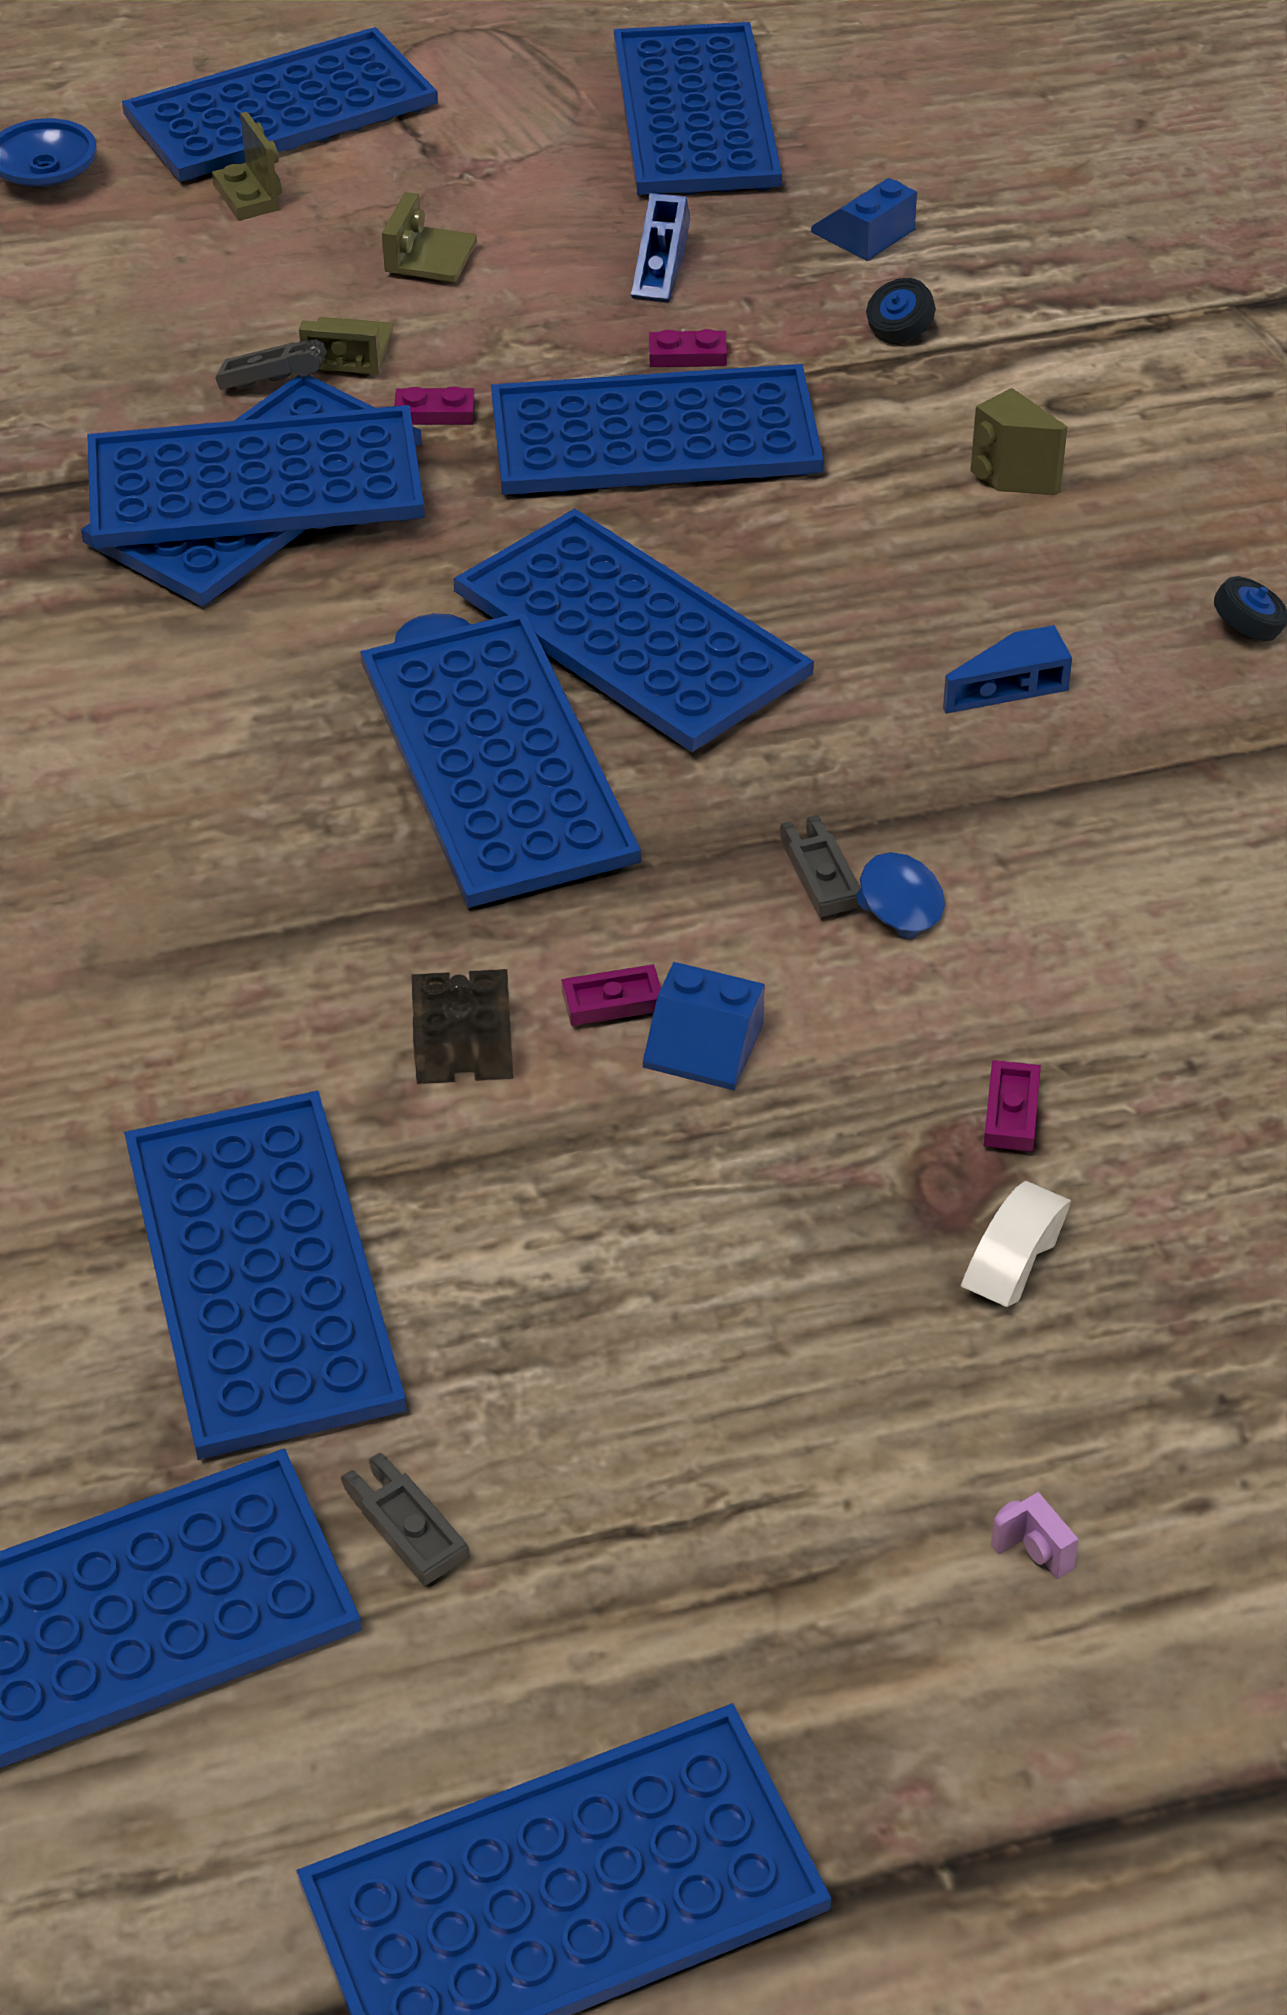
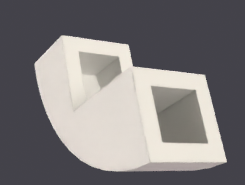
(1018, 1232)

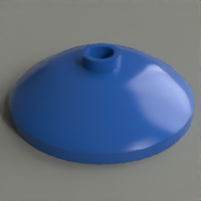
(45, 152)

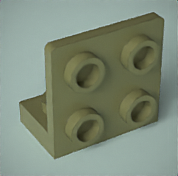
(252, 186)
(422, 250)
(349, 343)

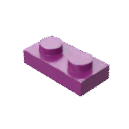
(687, 348)
(438, 405)
(611, 994)
(1012, 1105)

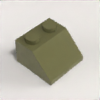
(1018, 445)

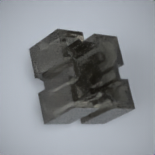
(461, 1026)

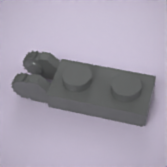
(271, 363)
(821, 867)
(407, 1520)

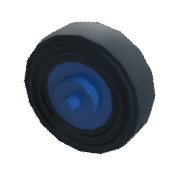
(900, 310)
(1251, 608)

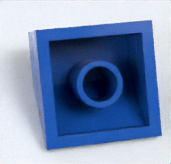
(871, 220)
(704, 1025)

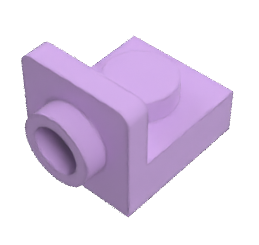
(1041, 1529)

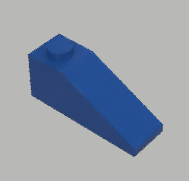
(661, 247)
(1013, 669)

